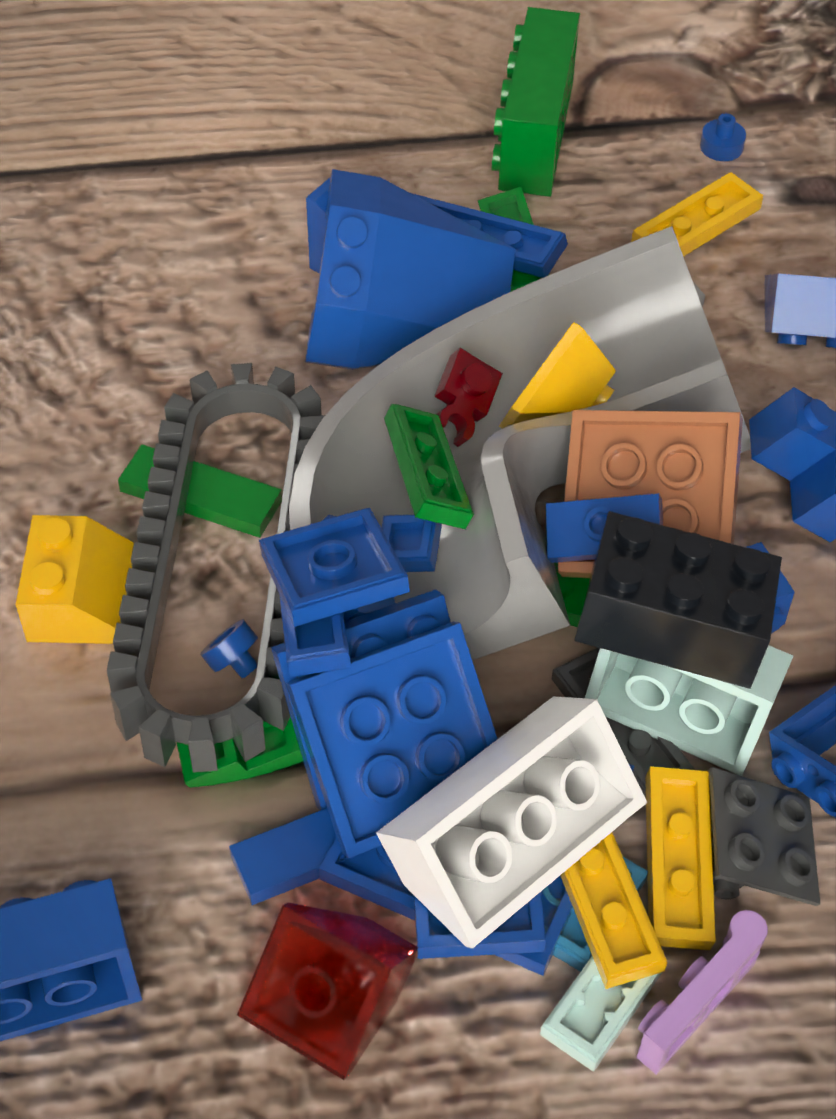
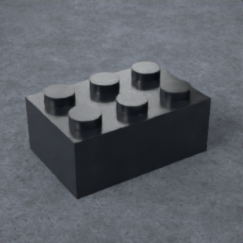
(680, 600)

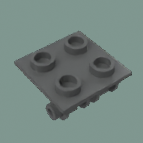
(761, 839)

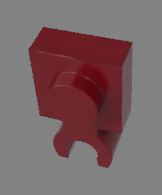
(468, 391)

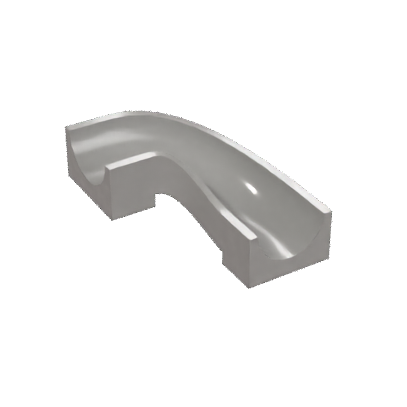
(497, 570)

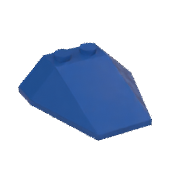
(395, 272)

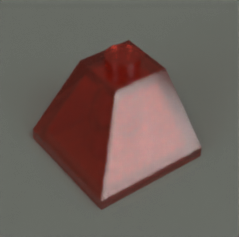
(327, 984)

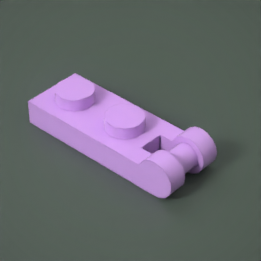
(704, 988)

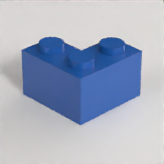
(799, 443)

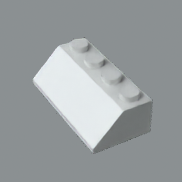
(514, 817)

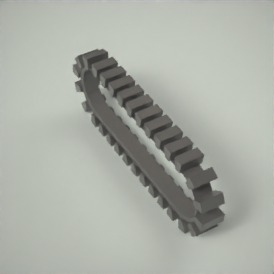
(153, 562)

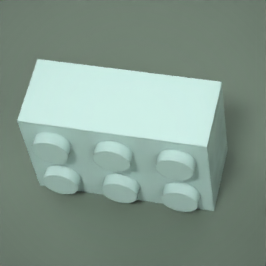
(690, 710)

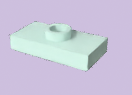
(593, 1017)

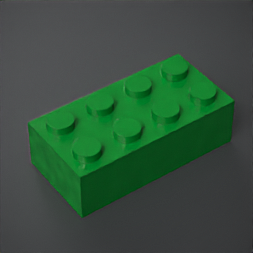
(535, 101)

